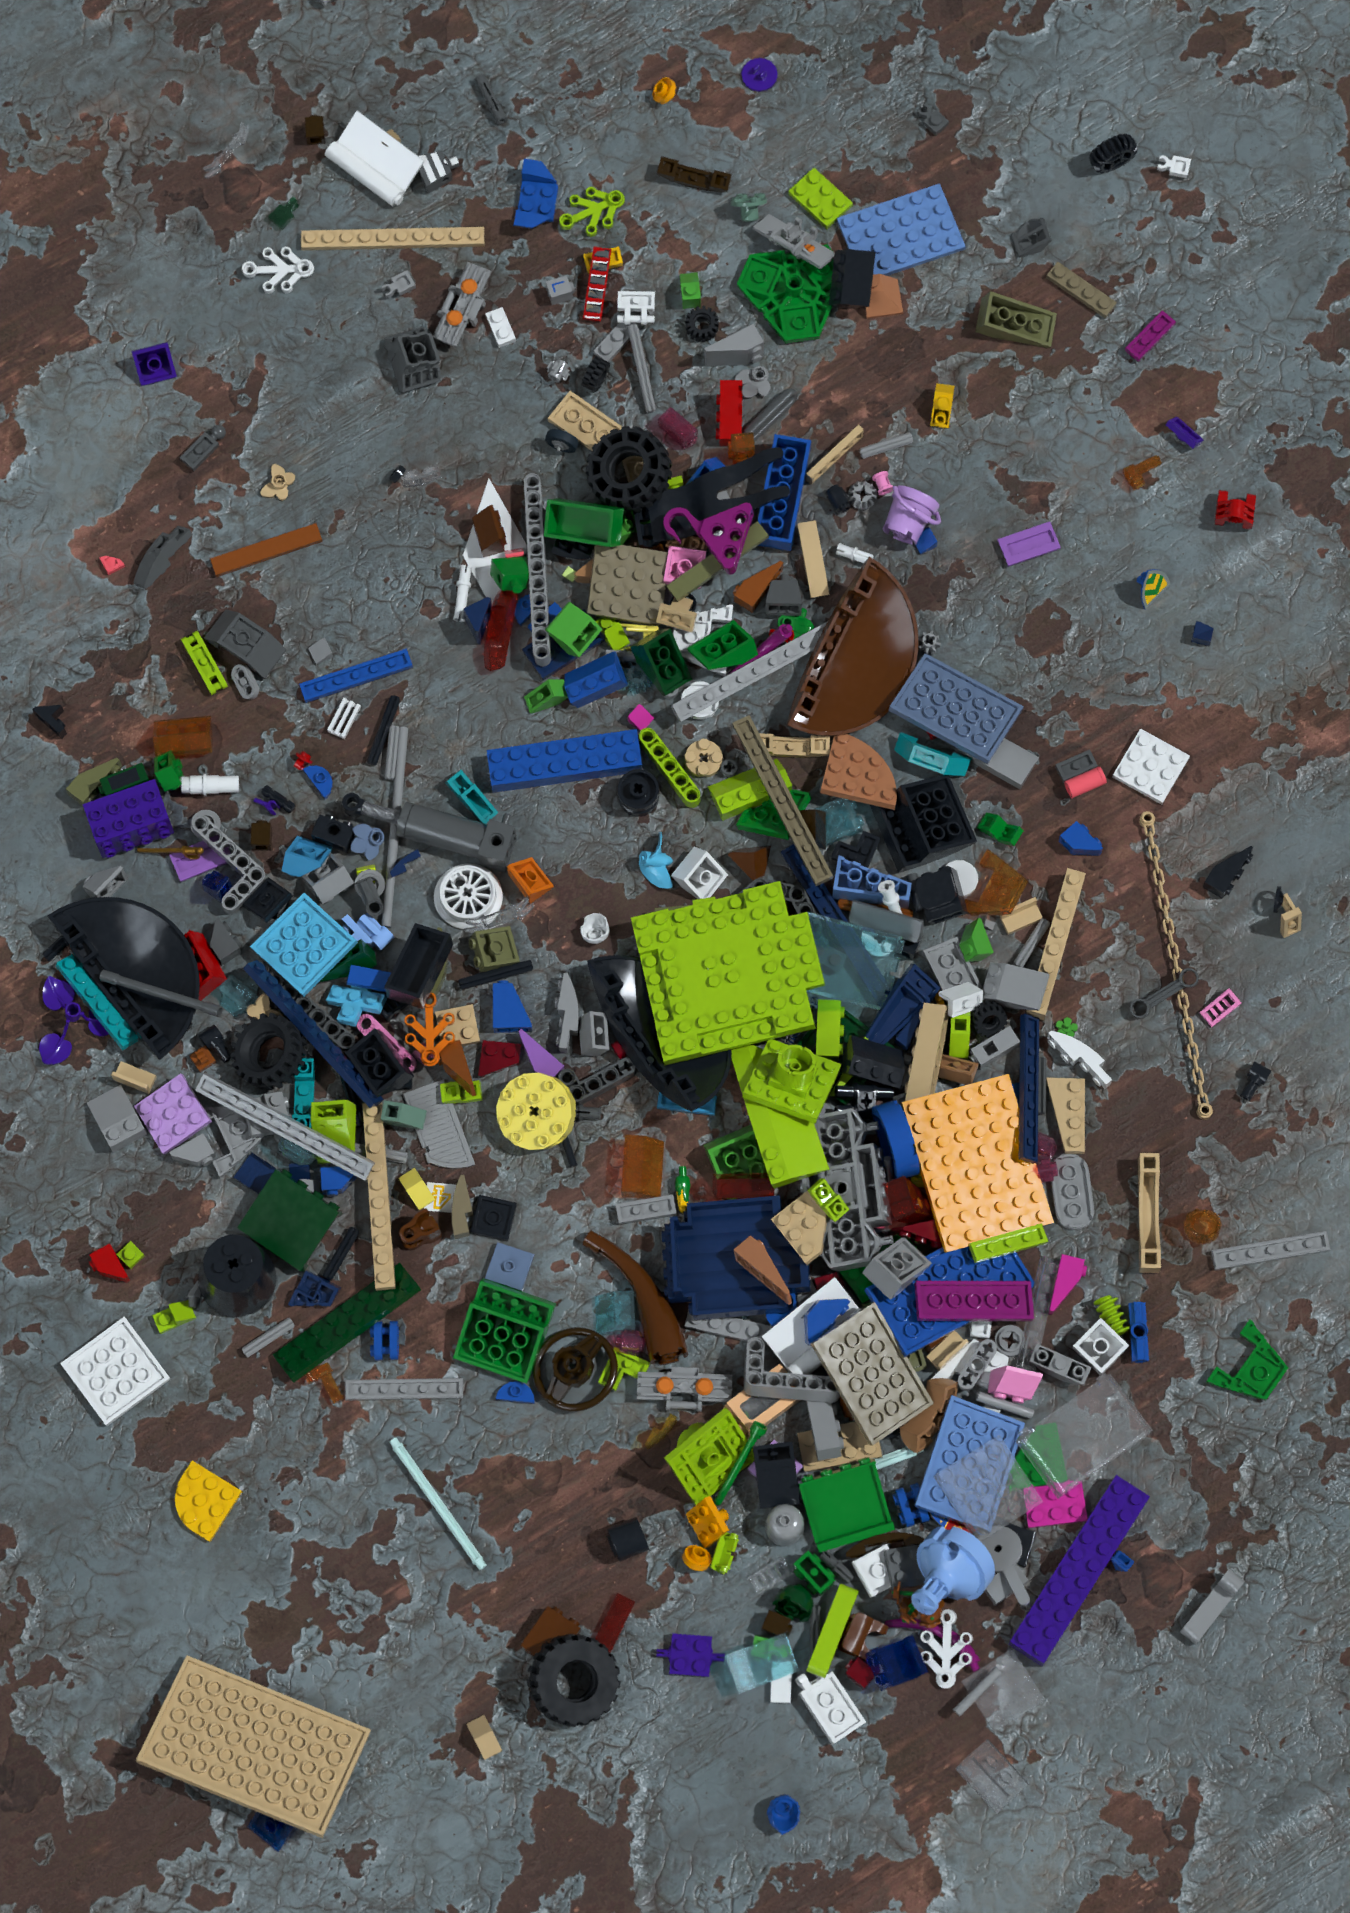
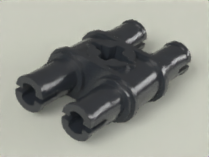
(860, 1092)

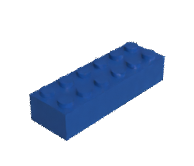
(781, 515)

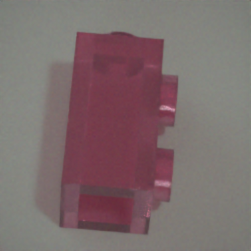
(678, 428)

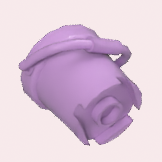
(910, 514)

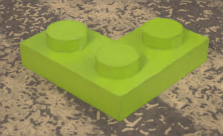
(627, 1365)

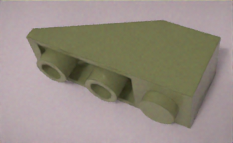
(85, 785)

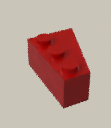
(730, 410)

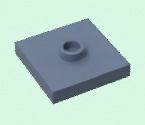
(509, 1266)

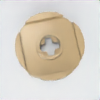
(703, 768)

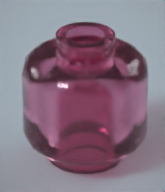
(1046, 1146)
(630, 1342)

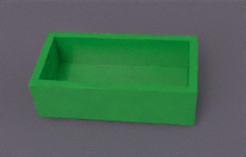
(583, 522)

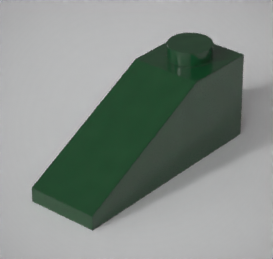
(359, 955)

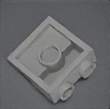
(275, 1101)

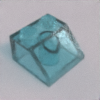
(615, 1312)

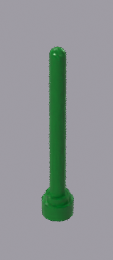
(757, 1430)

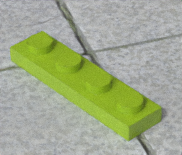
(1008, 1243)

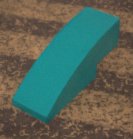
(471, 797)

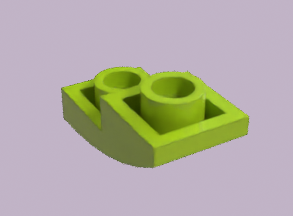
(827, 1200)

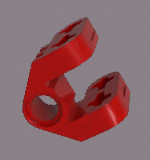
(1235, 510)

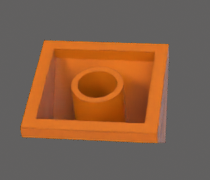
(529, 878)

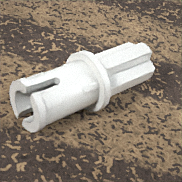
(853, 553)

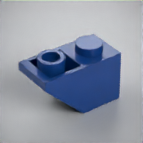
(1079, 841)

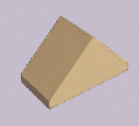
(484, 1737)

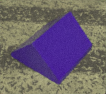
(154, 363)

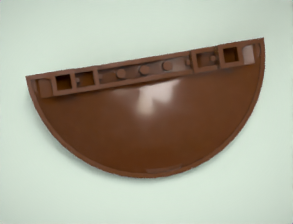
(859, 657)

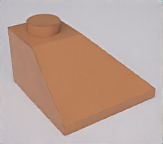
(884, 298)

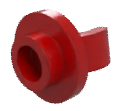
(303, 759)

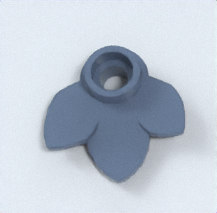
(363, 841)

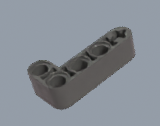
(598, 1078)

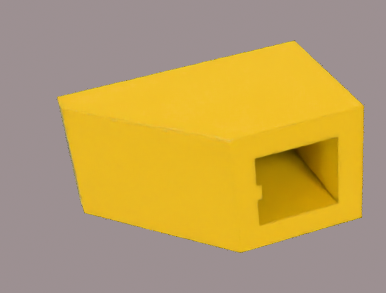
(942, 405)

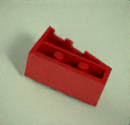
(209, 970)

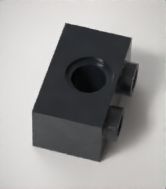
(340, 841)

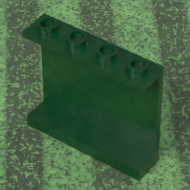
(289, 1219)

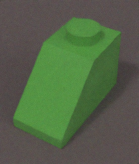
(690, 290)
(546, 695)
(975, 942)

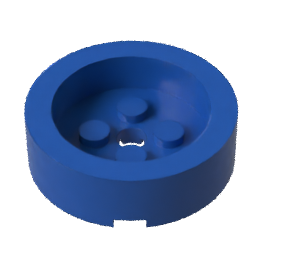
(896, 1138)

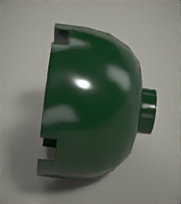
(794, 1602)

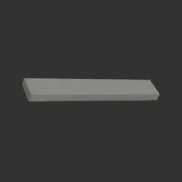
(1270, 1250)
(404, 1389)

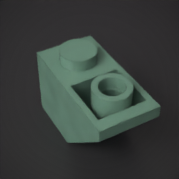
(403, 1115)

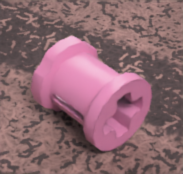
(882, 483)

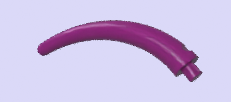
(781, 634)
(938, 1631)

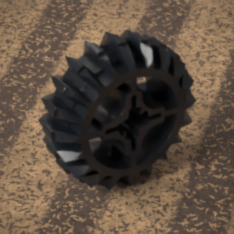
(1113, 153)

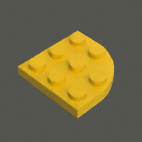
(204, 1500)

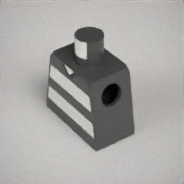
(436, 170)

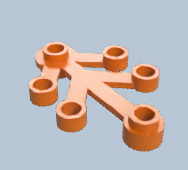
(430, 1034)

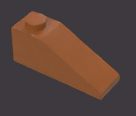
(755, 587)
(456, 1066)

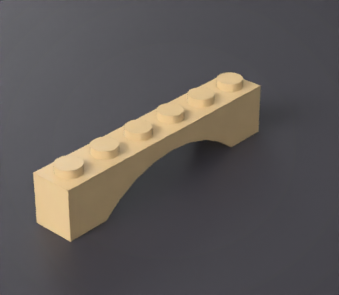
(1149, 1213)

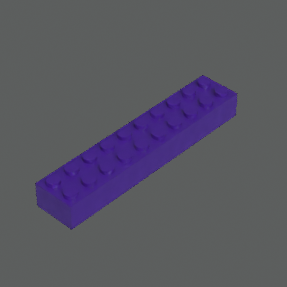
(1079, 1570)

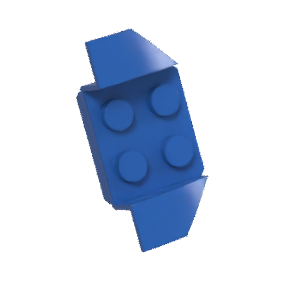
(537, 195)

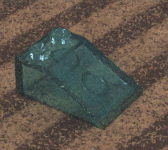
(762, 1663)

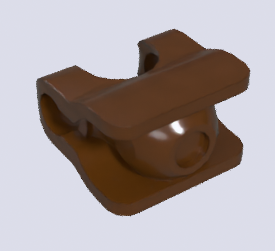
(422, 1228)
(855, 1632)

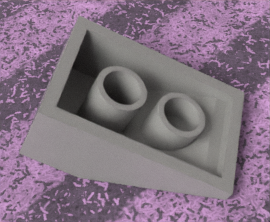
(737, 349)
(1015, 986)
(116, 1118)
(896, 1267)

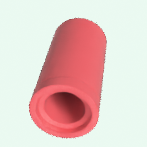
(1085, 782)

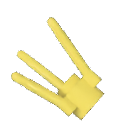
(646, 629)

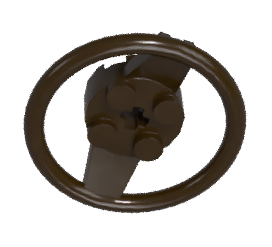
(565, 1378)

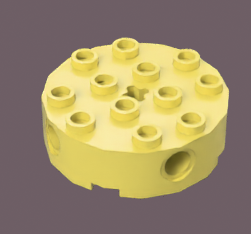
(554, 1116)

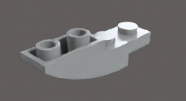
(567, 1006)

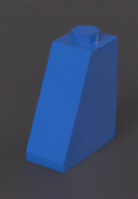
(508, 1010)

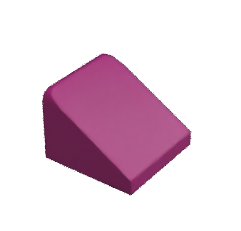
(640, 717)

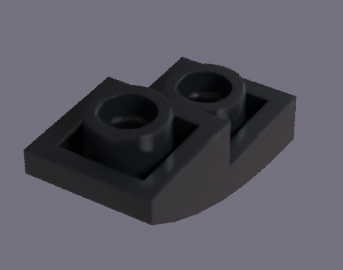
(577, 551)

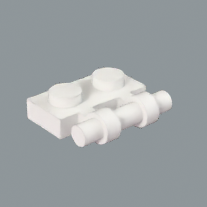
(636, 301)

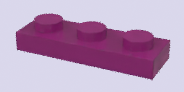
(1150, 336)

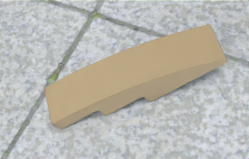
(813, 559)

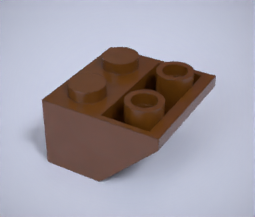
(489, 531)

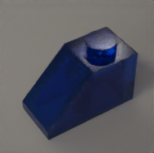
(216, 885)

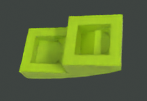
(454, 1093)

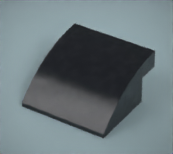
(925, 823)

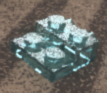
(841, 820)

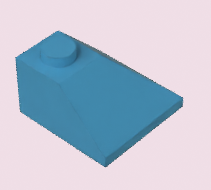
(304, 856)

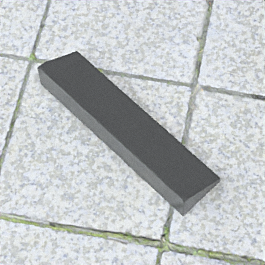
(886, 921)

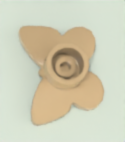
(278, 484)
(261, 1006)

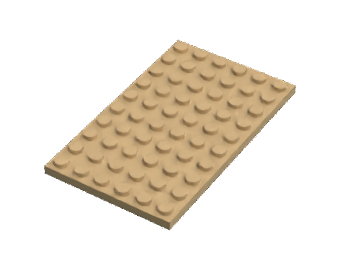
(254, 1746)

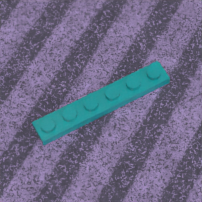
(97, 1002)

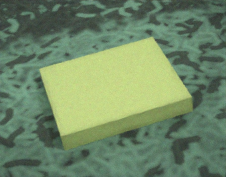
(569, 574)

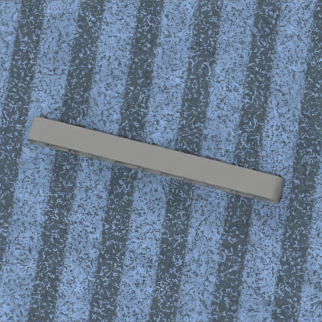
(534, 561)

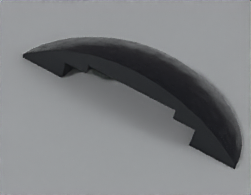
(140, 946)
(628, 1009)

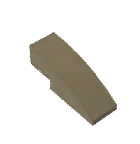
(461, 1209)

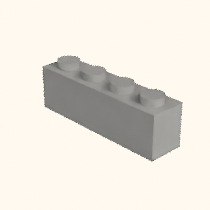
(825, 1429)

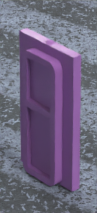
(1029, 544)
(208, 860)

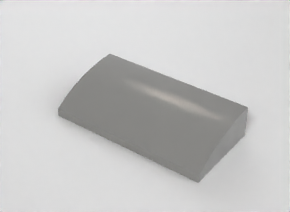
(1008, 763)

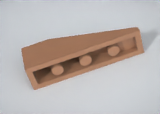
(756, 1260)

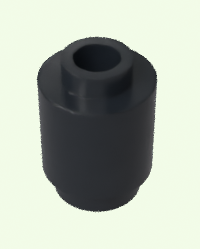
(838, 498)

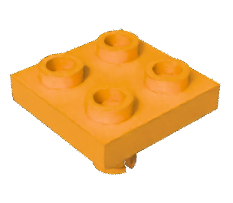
(708, 1521)

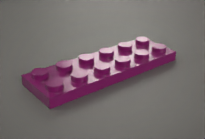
(974, 1301)

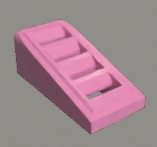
(1228, 992)

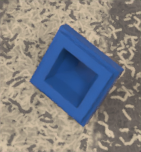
(1121, 1561)

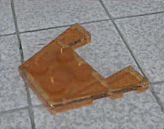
(1001, 891)

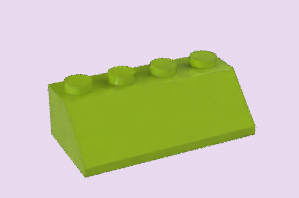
(742, 792)

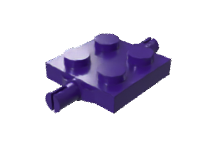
(690, 1655)

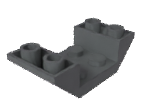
(246, 642)

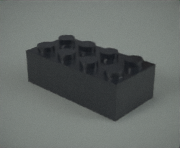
(418, 966)

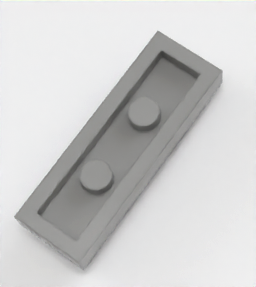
(645, 1209)

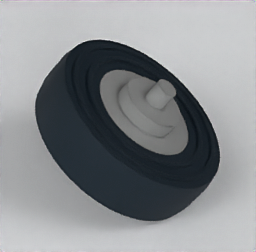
(561, 440)

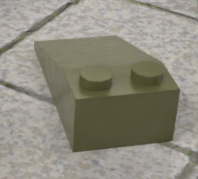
(1015, 321)

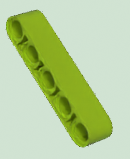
(668, 759)
(832, 1630)

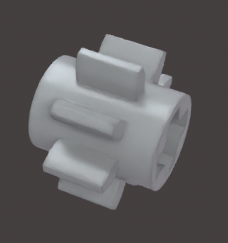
(558, 370)
(931, 638)

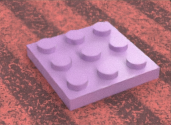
(172, 1113)

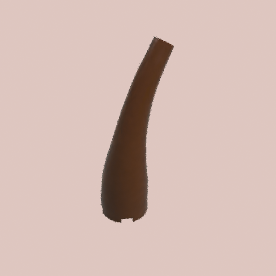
(659, 1324)

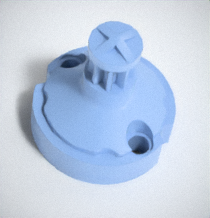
(953, 1567)

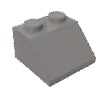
(328, 879)

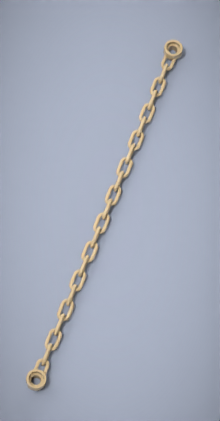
(1147, 824)

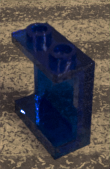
(896, 1663)

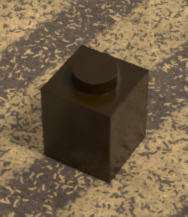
(315, 130)
(261, 835)
(776, 1624)

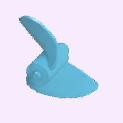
(654, 866)

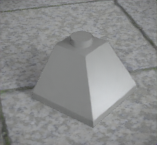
(105, 882)

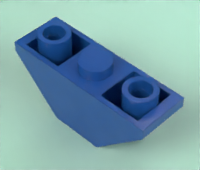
(822, 1317)

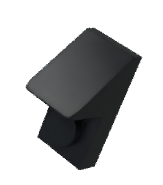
(49, 716)

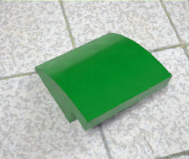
(504, 1330)

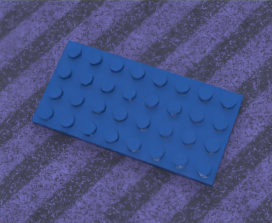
(951, 1266)

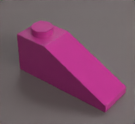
(1068, 1276)

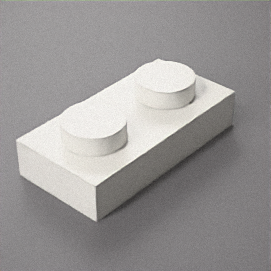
(500, 327)

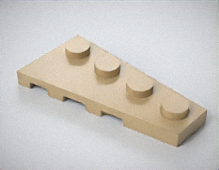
(1069, 1110)

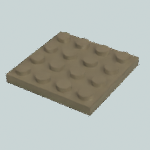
(627, 584)

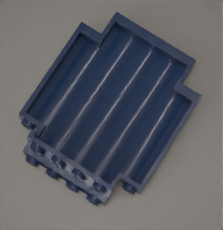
(704, 1263)

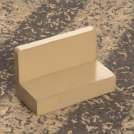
(1022, 916)
(134, 1077)
(946, 1350)

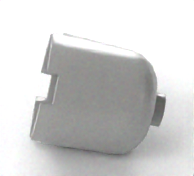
(784, 1525)

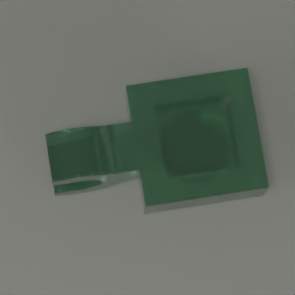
(283, 215)

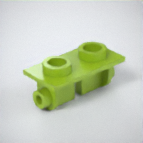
(722, 1556)

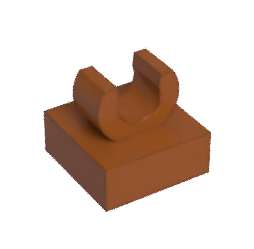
(202, 1058)

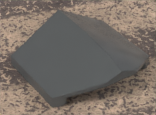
(1032, 237)

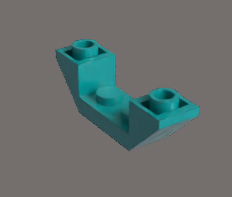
(930, 758)
(304, 1092)

